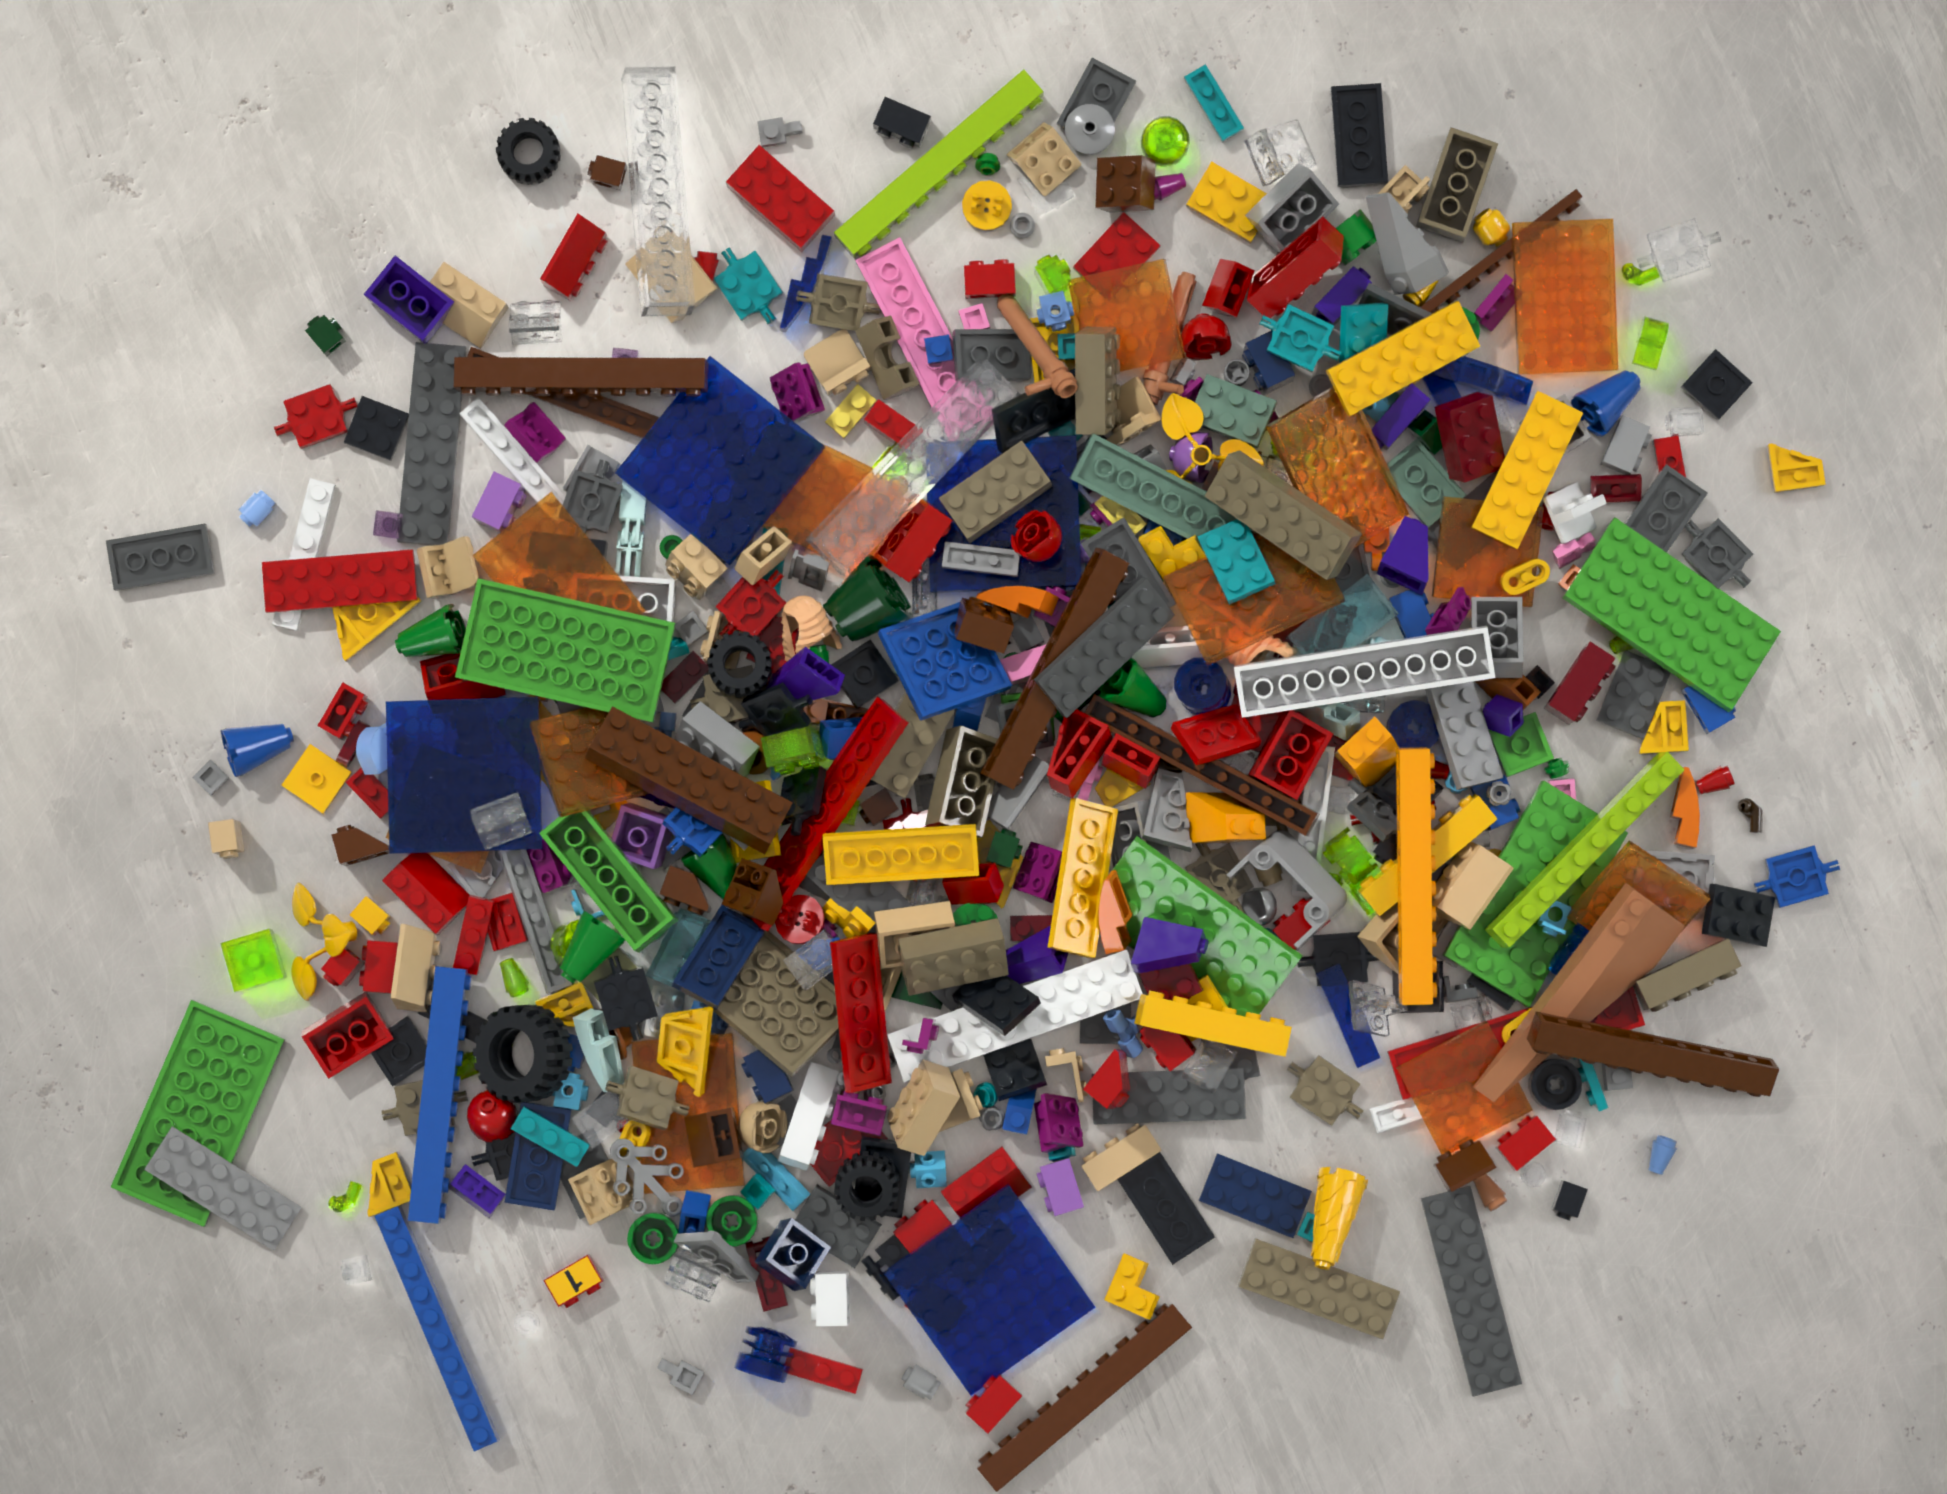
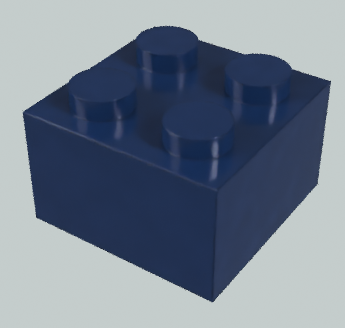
(1269, 369)
(769, 1078)
(792, 1254)

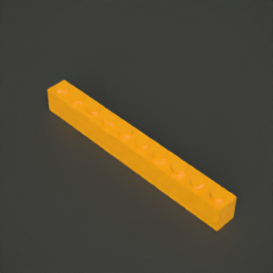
(1415, 876)

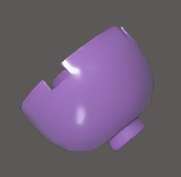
(1181, 456)

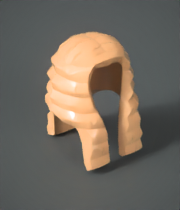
(812, 624)
(1259, 650)

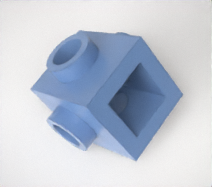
(1057, 302)

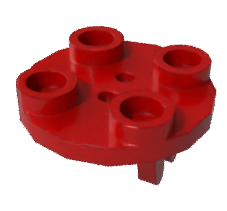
(810, 923)

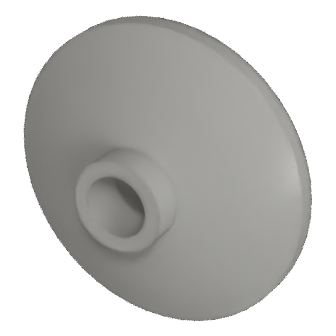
(1086, 141)

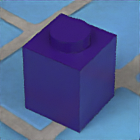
(1503, 715)

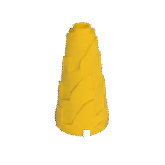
(1334, 1210)

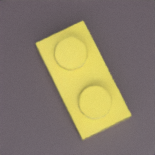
(850, 411)
(1115, 512)

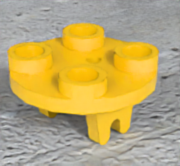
(999, 205)

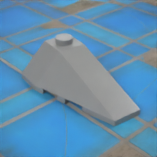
(1405, 254)

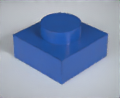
(938, 349)

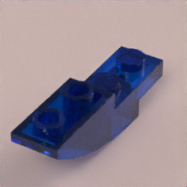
(1486, 379)

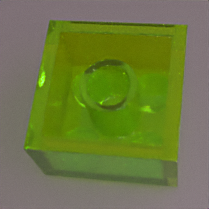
(793, 749)
(253, 960)

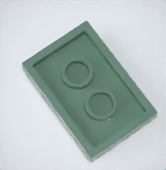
(1234, 410)
(1422, 482)

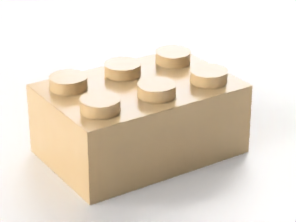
(923, 1107)

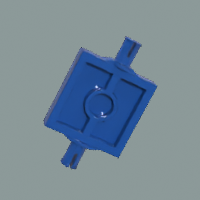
(690, 832)
(1796, 876)

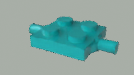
(748, 285)
(1300, 338)

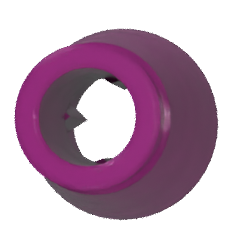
(1168, 184)

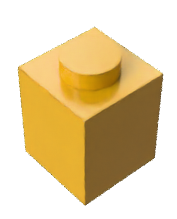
(371, 916)

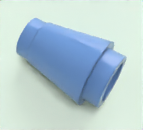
(1661, 1154)

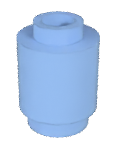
(256, 508)

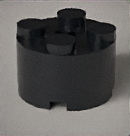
(1540, 1085)

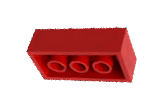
(780, 198)
(1296, 268)

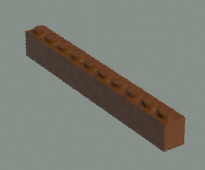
(580, 375)
(1034, 709)
(1214, 772)
(1652, 1054)
(1084, 1397)

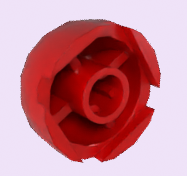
(1205, 336)
(1037, 536)
(491, 1117)

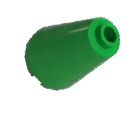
(433, 635)
(1134, 690)
(714, 867)
(589, 948)

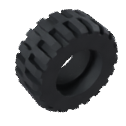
(495, 1053)

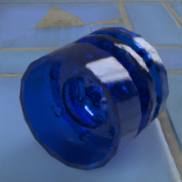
(1189, 684)
(1402, 718)
(765, 1354)

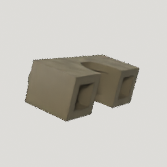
(876, 343)

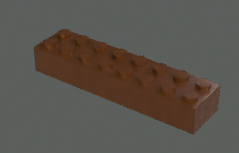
(688, 780)

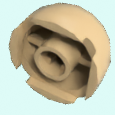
(762, 1126)

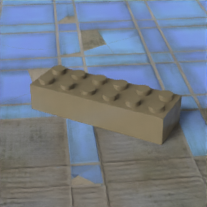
(1283, 515)
(1322, 1292)

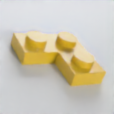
(1167, 556)
(852, 923)
(1126, 1291)

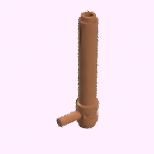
(1054, 371)
(1156, 375)

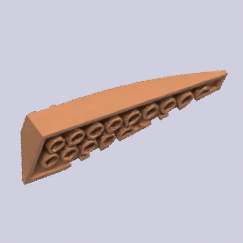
(1608, 962)

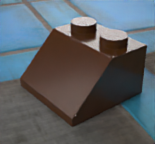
(357, 846)
(1464, 1165)

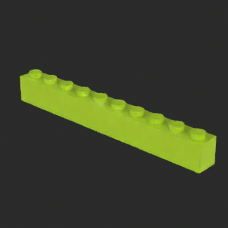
(939, 164)
(1584, 849)

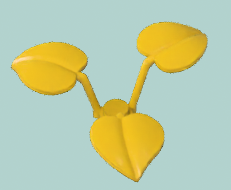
(1184, 417)
(336, 937)

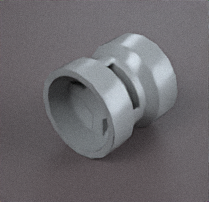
(1236, 372)

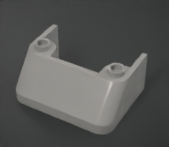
(1297, 861)

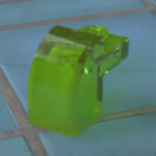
(1650, 342)

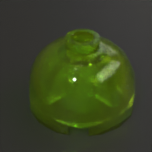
(1165, 141)

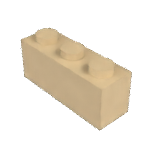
(1120, 1156)

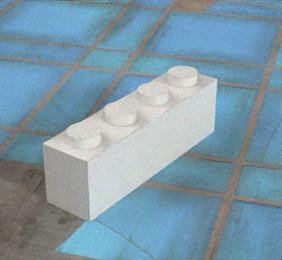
(1168, 648)
(808, 1117)

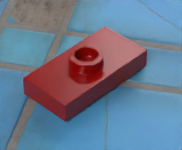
(1669, 452)

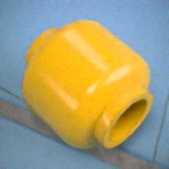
(1491, 227)

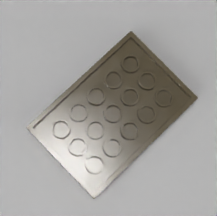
(776, 1012)

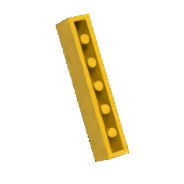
(1451, 835)
(1213, 1025)

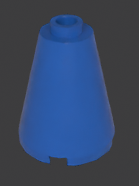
(1606, 401)
(254, 745)

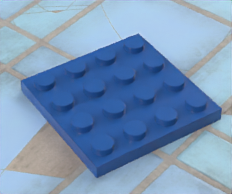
(937, 667)

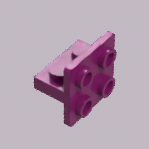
(797, 391)
(1039, 872)
(1058, 1122)

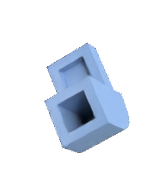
(372, 750)

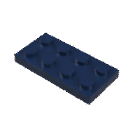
(718, 957)
(533, 1169)
(1255, 1195)

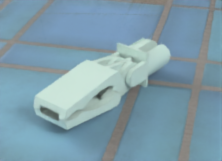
(631, 511)

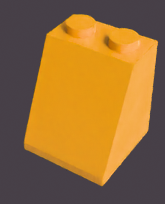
(1369, 753)
(1222, 819)

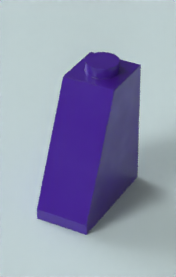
(1344, 292)
(1399, 416)
(1407, 556)
(808, 675)
(1167, 945)
(1033, 960)

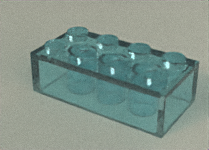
(1347, 623)

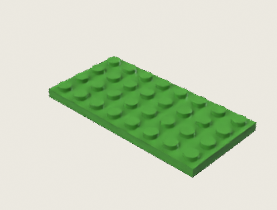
(1671, 614)
(565, 649)
(1540, 835)
(1241, 954)
(204, 1091)

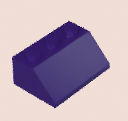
(409, 299)

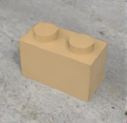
(763, 555)
(226, 838)

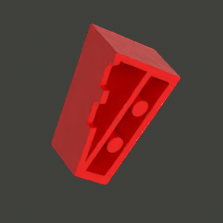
(1077, 752)

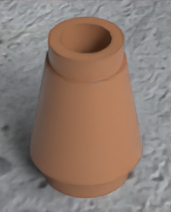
(1490, 1192)

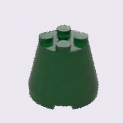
(867, 601)

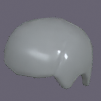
(1260, 905)

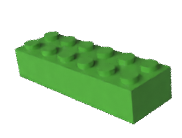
(609, 878)

